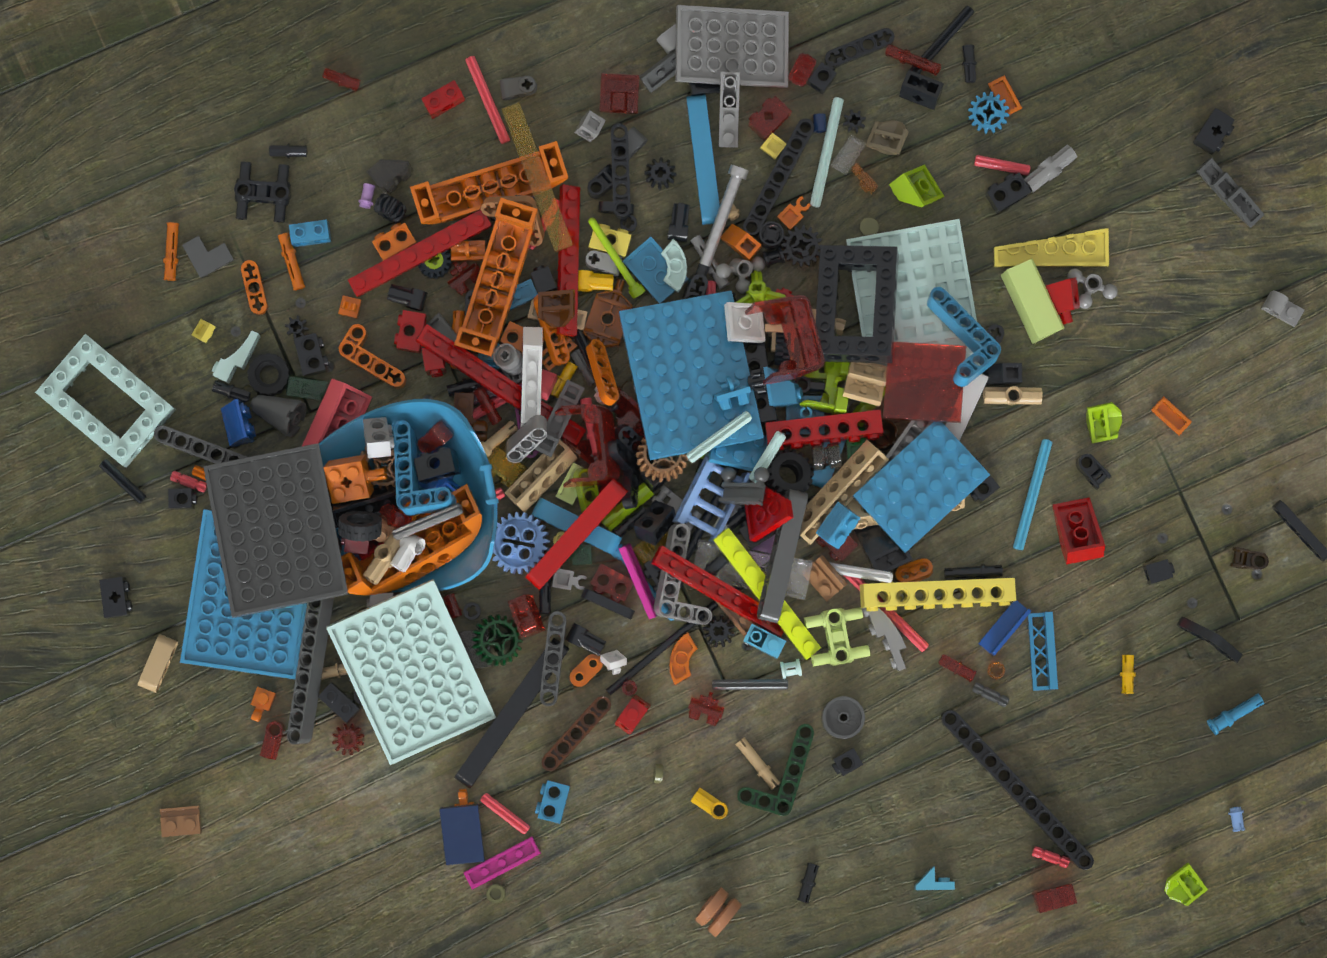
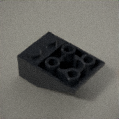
(881, 549)

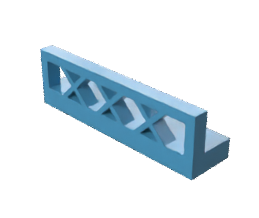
(1049, 650)

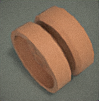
(720, 913)

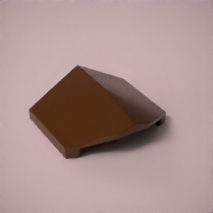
(556, 307)

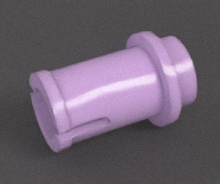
(367, 195)

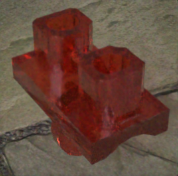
(458, 281)
(707, 706)

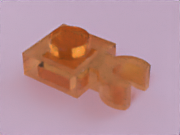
(867, 182)

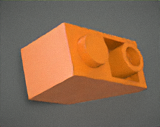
(741, 242)

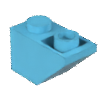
(764, 641)

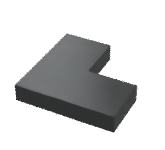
(205, 261)

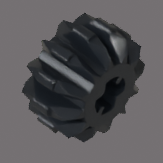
(665, 177)
(390, 208)
(719, 638)

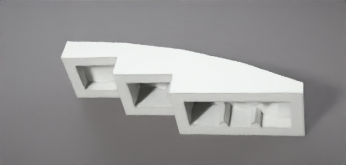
(971, 395)

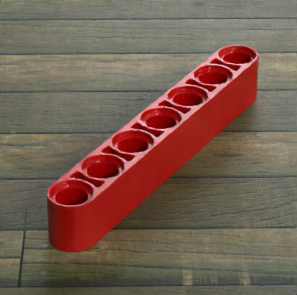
(576, 534)

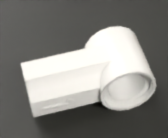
(409, 547)

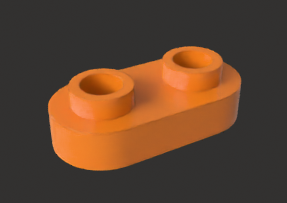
(913, 571)
(586, 670)

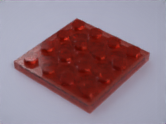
(923, 384)

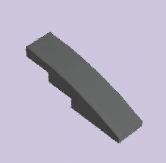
(1230, 192)

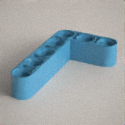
(966, 335)
(410, 476)

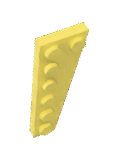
(1072, 250)

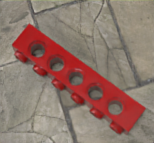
(832, 422)

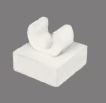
(613, 661)

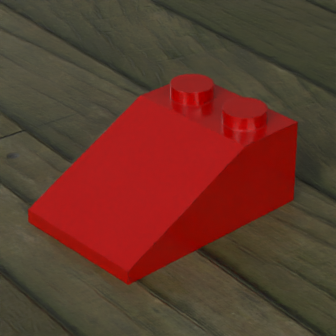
(1078, 531)

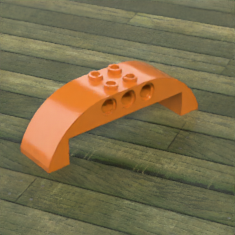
(465, 194)
(497, 277)
(442, 545)

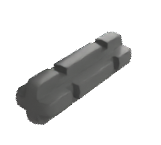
(990, 694)

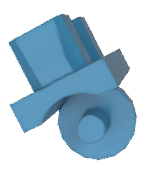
(741, 393)

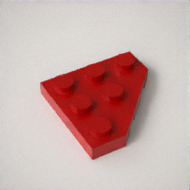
(769, 516)

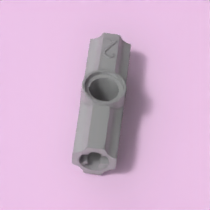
(1050, 168)

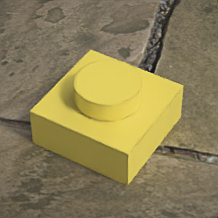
(773, 146)
(203, 331)

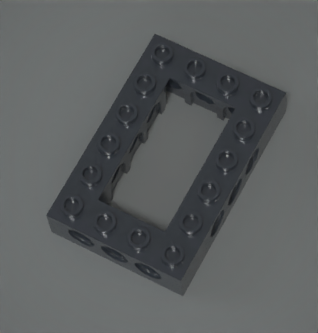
(857, 348)

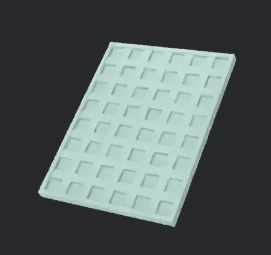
(927, 259)

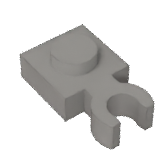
(564, 579)

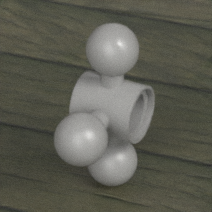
(723, 271)
(1109, 291)

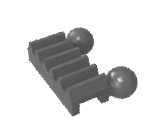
(743, 492)

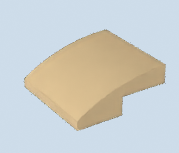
(865, 382)

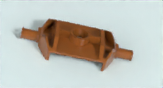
(607, 303)

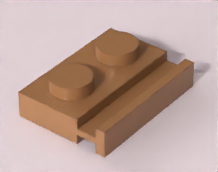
(825, 578)
(180, 821)

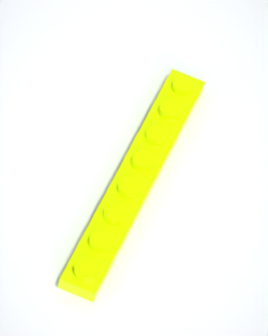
(755, 579)

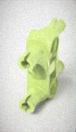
(837, 636)

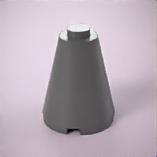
(280, 412)

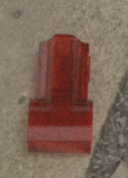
(394, 516)
(272, 742)

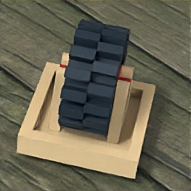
(778, 343)

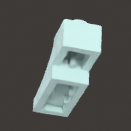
(226, 368)

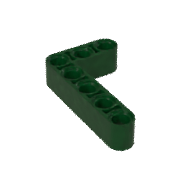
(787, 778)

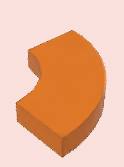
(680, 658)

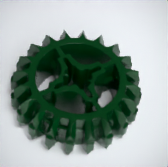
(480, 644)

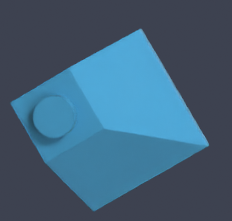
(782, 393)

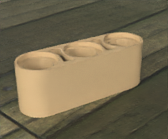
(158, 663)

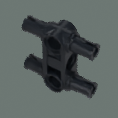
(262, 192)

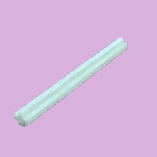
(826, 152)

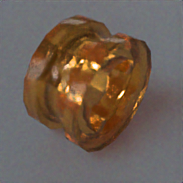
(1000, 666)

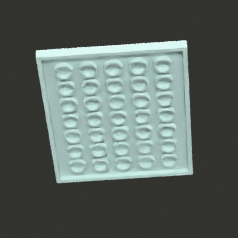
(411, 671)

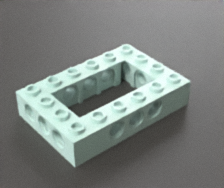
(139, 434)

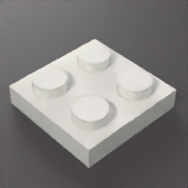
(742, 326)

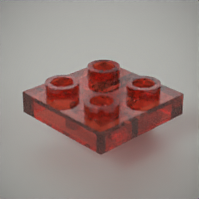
(619, 93)

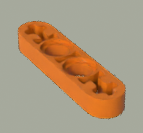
(547, 332)
(607, 391)

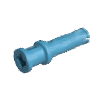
(1228, 717)

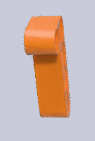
(374, 361)

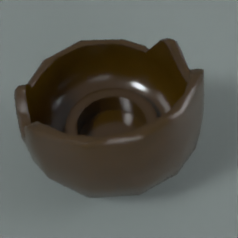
(889, 436)

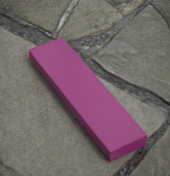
(638, 579)
(502, 862)

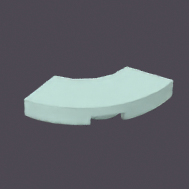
(676, 265)

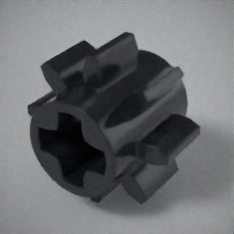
(857, 117)
(293, 323)
(755, 381)

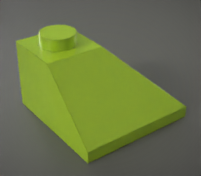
(916, 187)

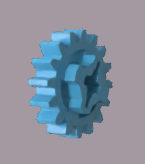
(980, 112)

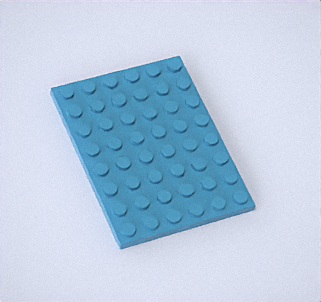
(676, 366)
(251, 643)

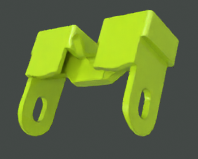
(833, 399)

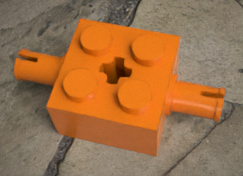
(357, 471)

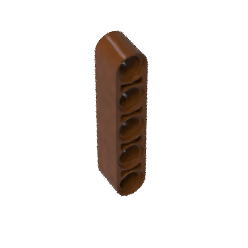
(567, 738)

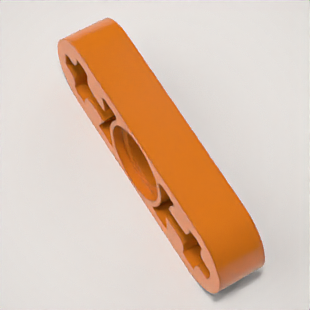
(256, 272)

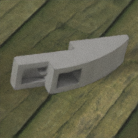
(729, 109)
(883, 626)

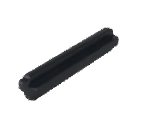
(122, 481)

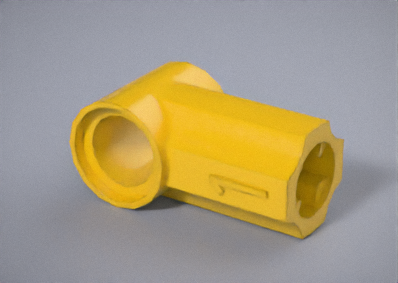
(592, 281)
(708, 803)

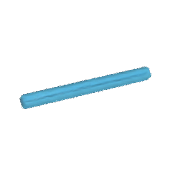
(1032, 495)

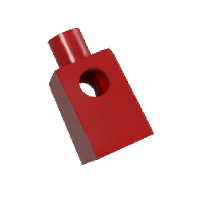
(1065, 298)
(632, 714)

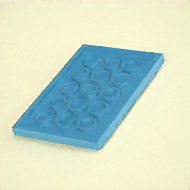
(921, 485)

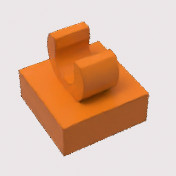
(350, 307)

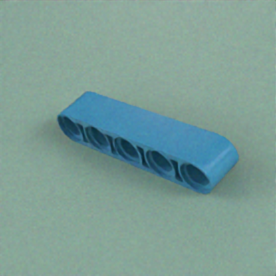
(564, 519)

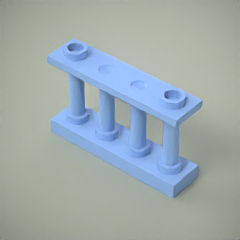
(692, 498)

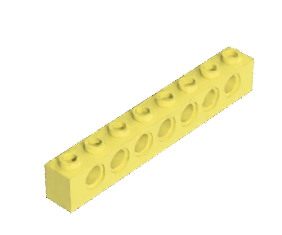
(1005, 588)

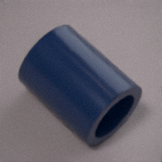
(819, 122)

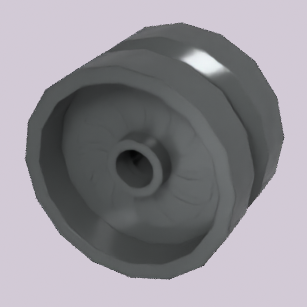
(831, 717)

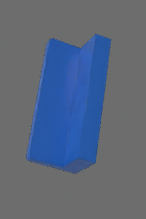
(1004, 627)

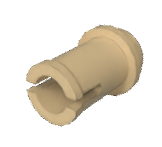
(734, 212)

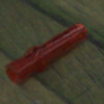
(905, 56)

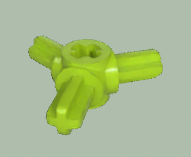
(758, 290)

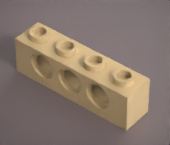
(540, 476)

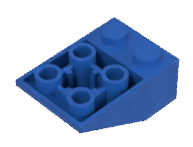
(237, 423)

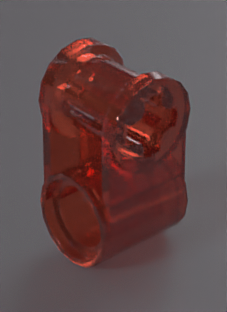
(435, 437)

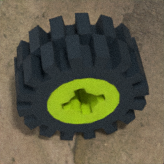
(436, 267)

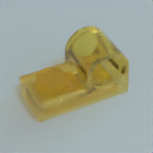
(646, 551)

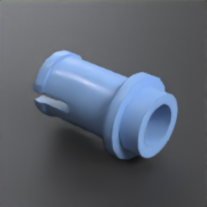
(1237, 818)

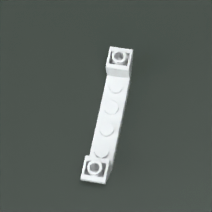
(531, 373)

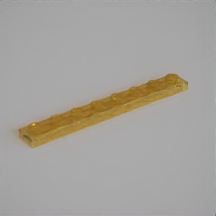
(537, 177)

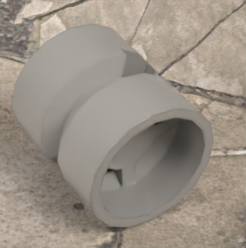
(508, 359)

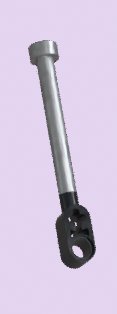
(737, 174)

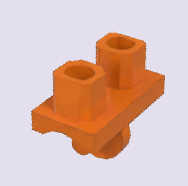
(468, 251)

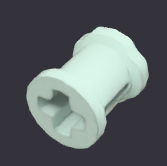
(784, 666)

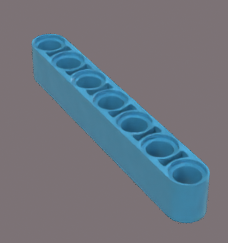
(703, 158)

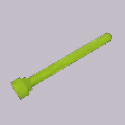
(635, 288)

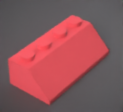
(339, 406)

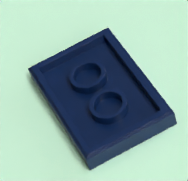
(462, 834)

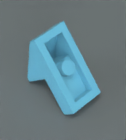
(928, 882)

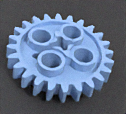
(515, 559)

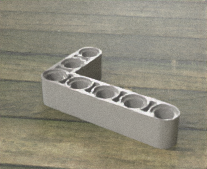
(665, 578)

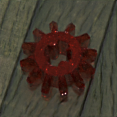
(802, 69)
(342, 743)

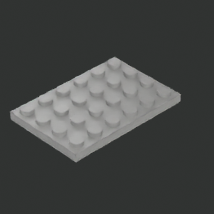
(732, 41)

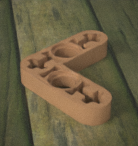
(530, 201)

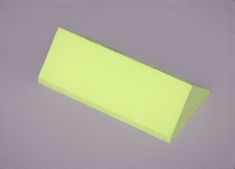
(1032, 301)

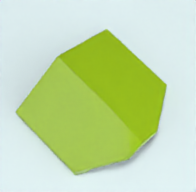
(1103, 422)
(1184, 885)

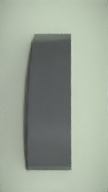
(556, 424)

